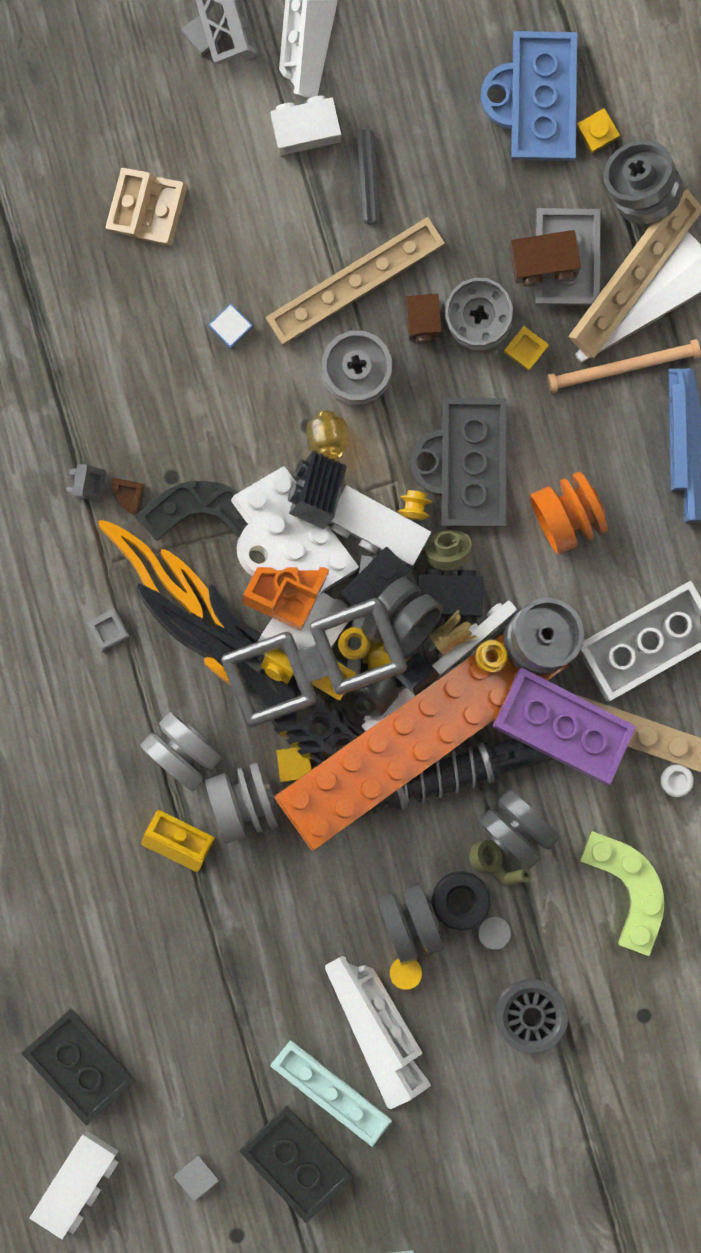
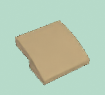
(146, 207)

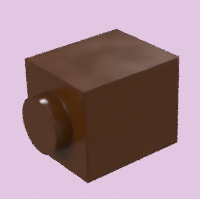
(423, 318)

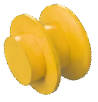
(414, 506)

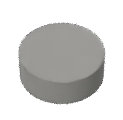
(494, 933)

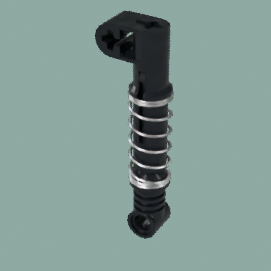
(460, 770)

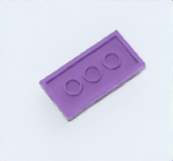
(564, 726)

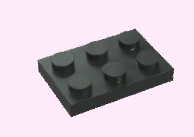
(78, 1066)
(296, 1164)

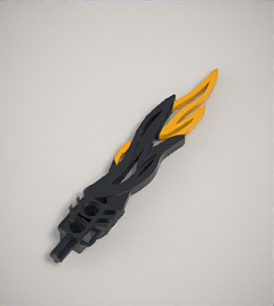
(230, 637)

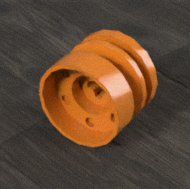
(569, 512)

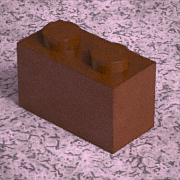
(545, 258)

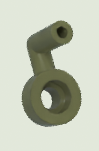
(487, 858)

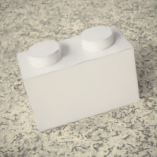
(305, 125)

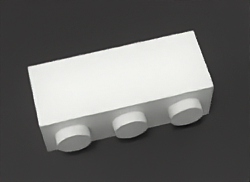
(378, 527)
(75, 1185)

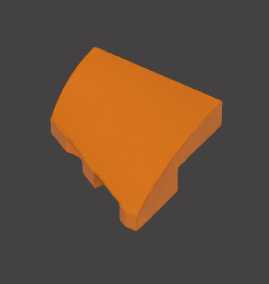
(285, 593)

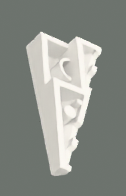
(671, 287)

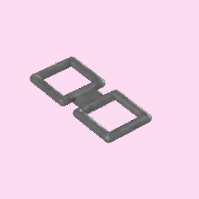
(314, 662)

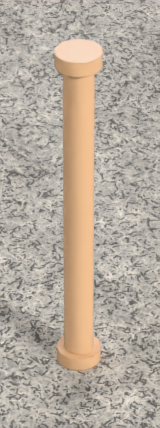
(623, 366)

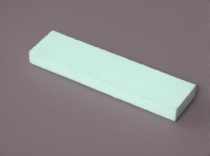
(331, 1093)

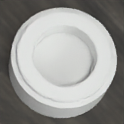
(676, 780)

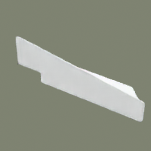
(305, 43)
(379, 1031)

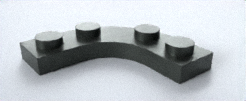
(188, 500)

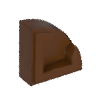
(128, 494)

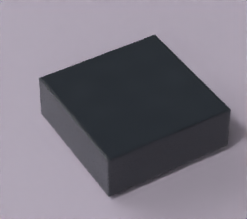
(418, 674)

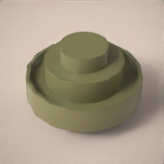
(449, 549)

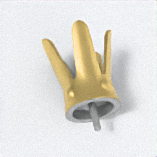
(446, 637)

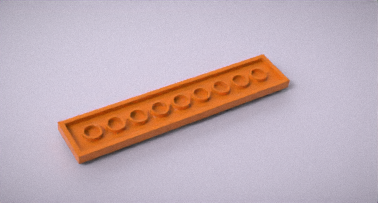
(396, 749)

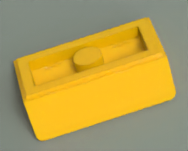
(177, 840)

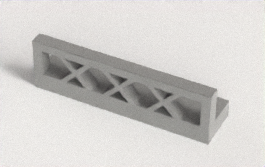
(239, 29)

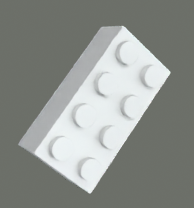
(645, 642)

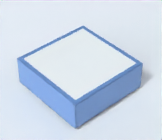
(230, 326)

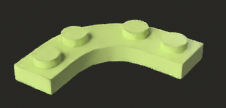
(642, 884)

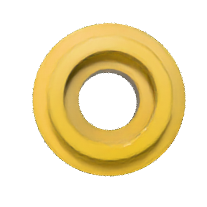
(354, 632)
(497, 649)

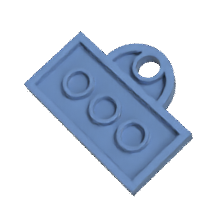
(538, 94)

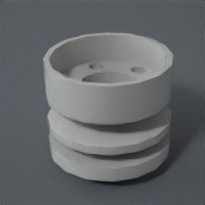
(468, 299)
(241, 802)

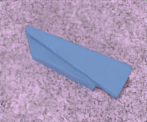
(685, 440)

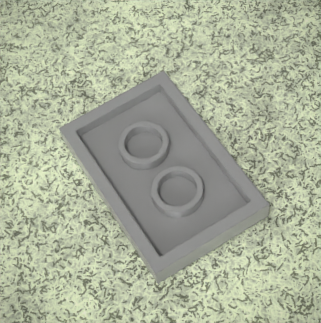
(586, 284)

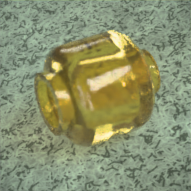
(327, 434)

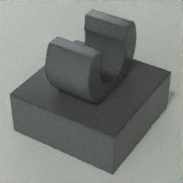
(88, 482)

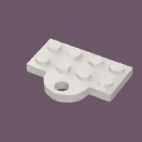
(283, 537)

